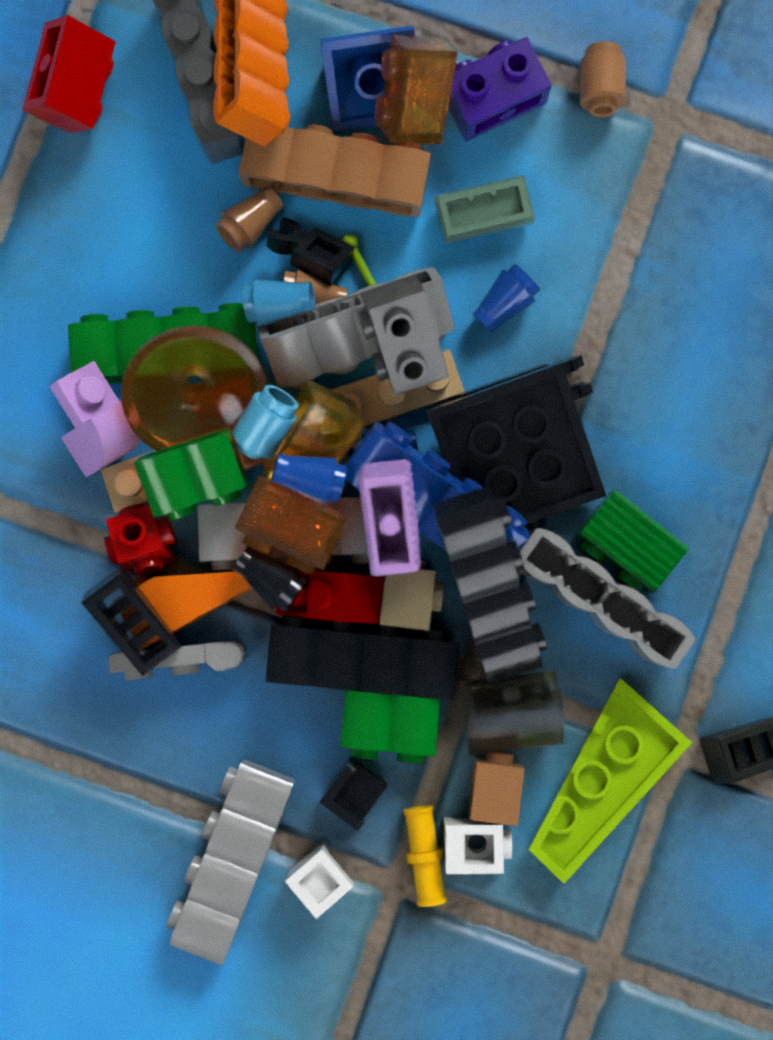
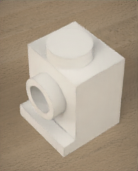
(464, 860)

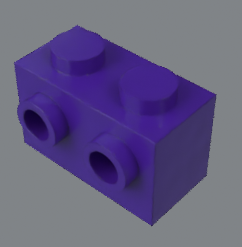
(497, 88)

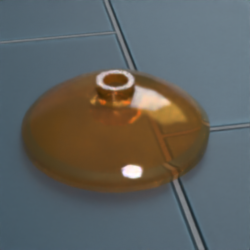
(169, 409)

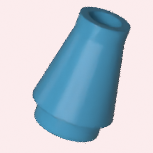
(276, 300)

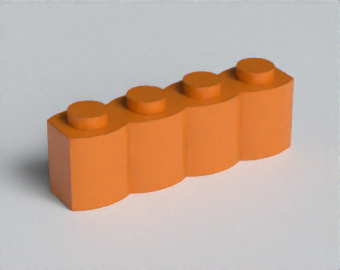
(251, 68)

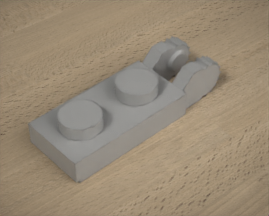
(186, 660)

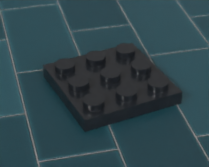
(521, 443)

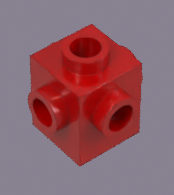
(153, 542)

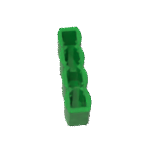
(115, 342)

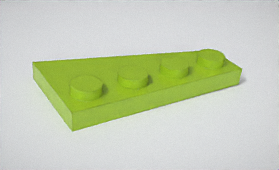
(612, 773)

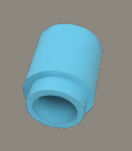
(265, 423)

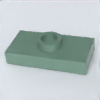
(484, 209)

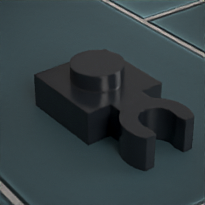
(312, 252)

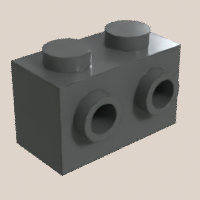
(404, 335)

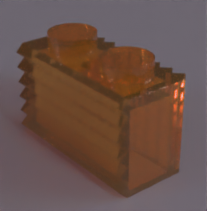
(416, 89)
(291, 524)

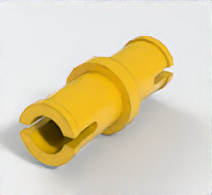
(425, 856)

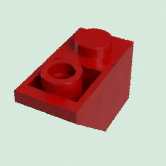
(338, 598)

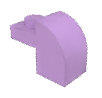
(98, 419)

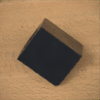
(353, 793)

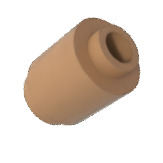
(603, 79)

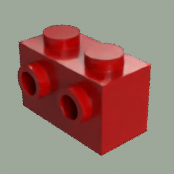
(69, 75)

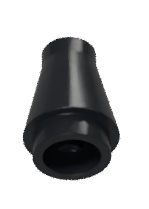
(270, 578)

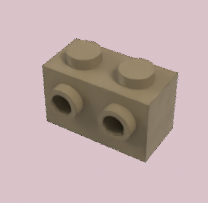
(411, 598)

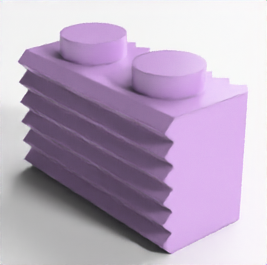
(390, 517)

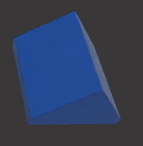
(356, 76)

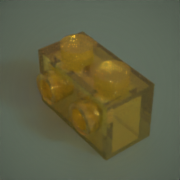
(323, 428)

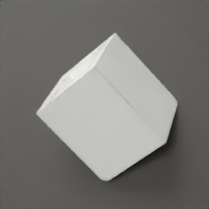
(318, 879)

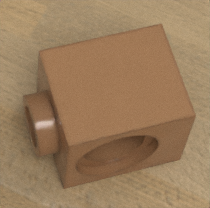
(496, 789)

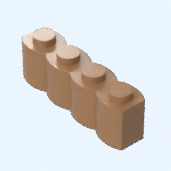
(339, 169)

